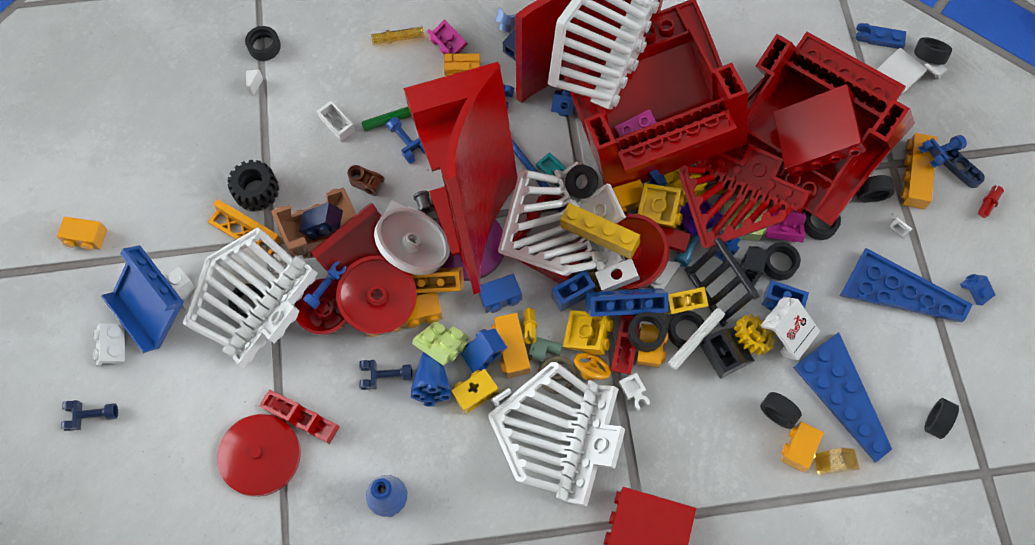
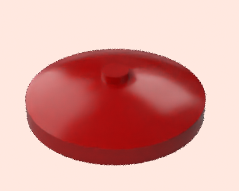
(651, 254)
(376, 295)
(258, 455)

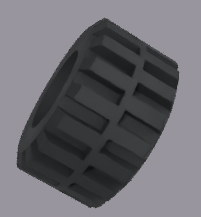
(248, 173)

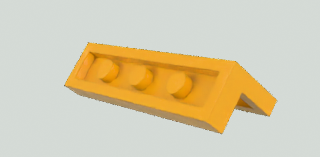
(241, 219)

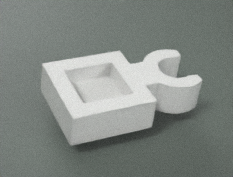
(633, 388)

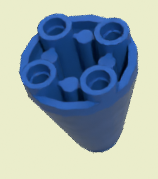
(430, 382)
(389, 502)

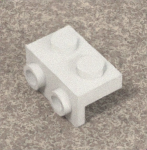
(109, 344)

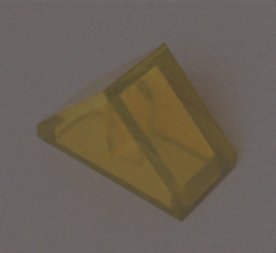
(836, 461)

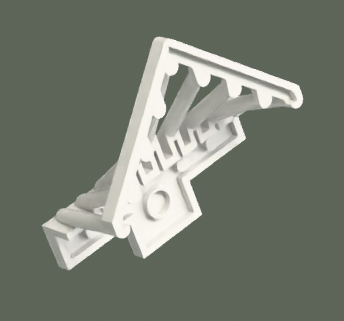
(619, 61)
(601, 203)
(272, 312)
(591, 444)

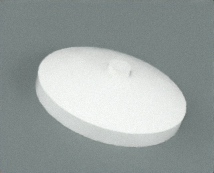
(411, 241)

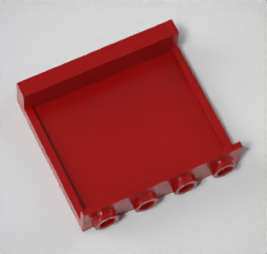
(818, 131)
(350, 241)
(649, 520)

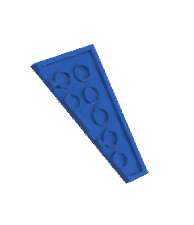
(893, 286)
(838, 385)

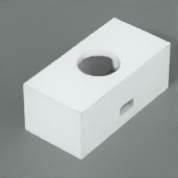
(329, 114)
(629, 275)

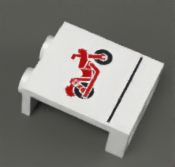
(792, 326)

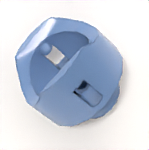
(506, 21)

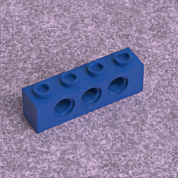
(626, 302)

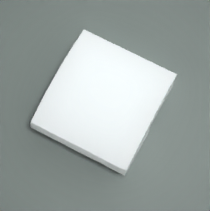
(903, 68)

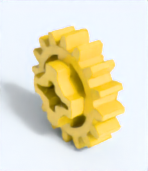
(753, 335)

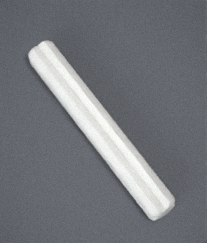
(696, 339)

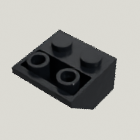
(725, 352)

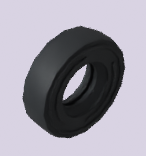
(592, 181)

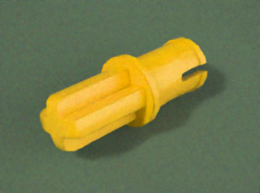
(529, 326)

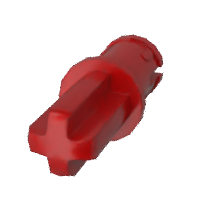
(990, 201)

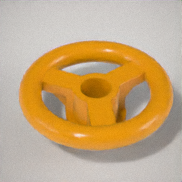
(591, 370)

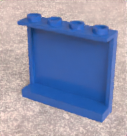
(143, 300)

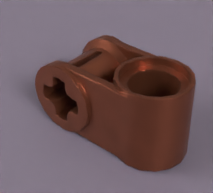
(368, 181)

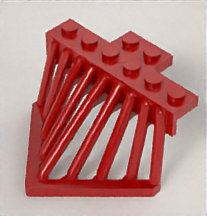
(754, 173)

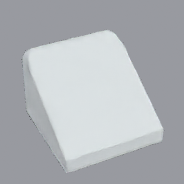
(935, 70)
(253, 80)
(900, 227)
(501, 397)

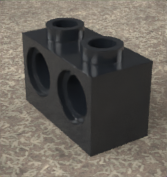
(754, 263)

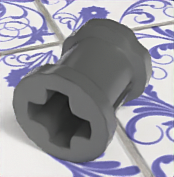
(423, 201)

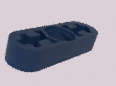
(974, 171)

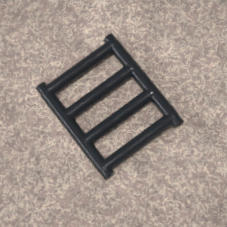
(740, 278)

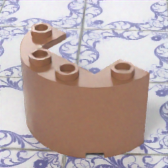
(290, 223)

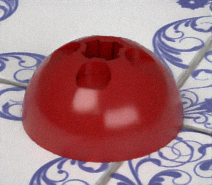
(315, 319)

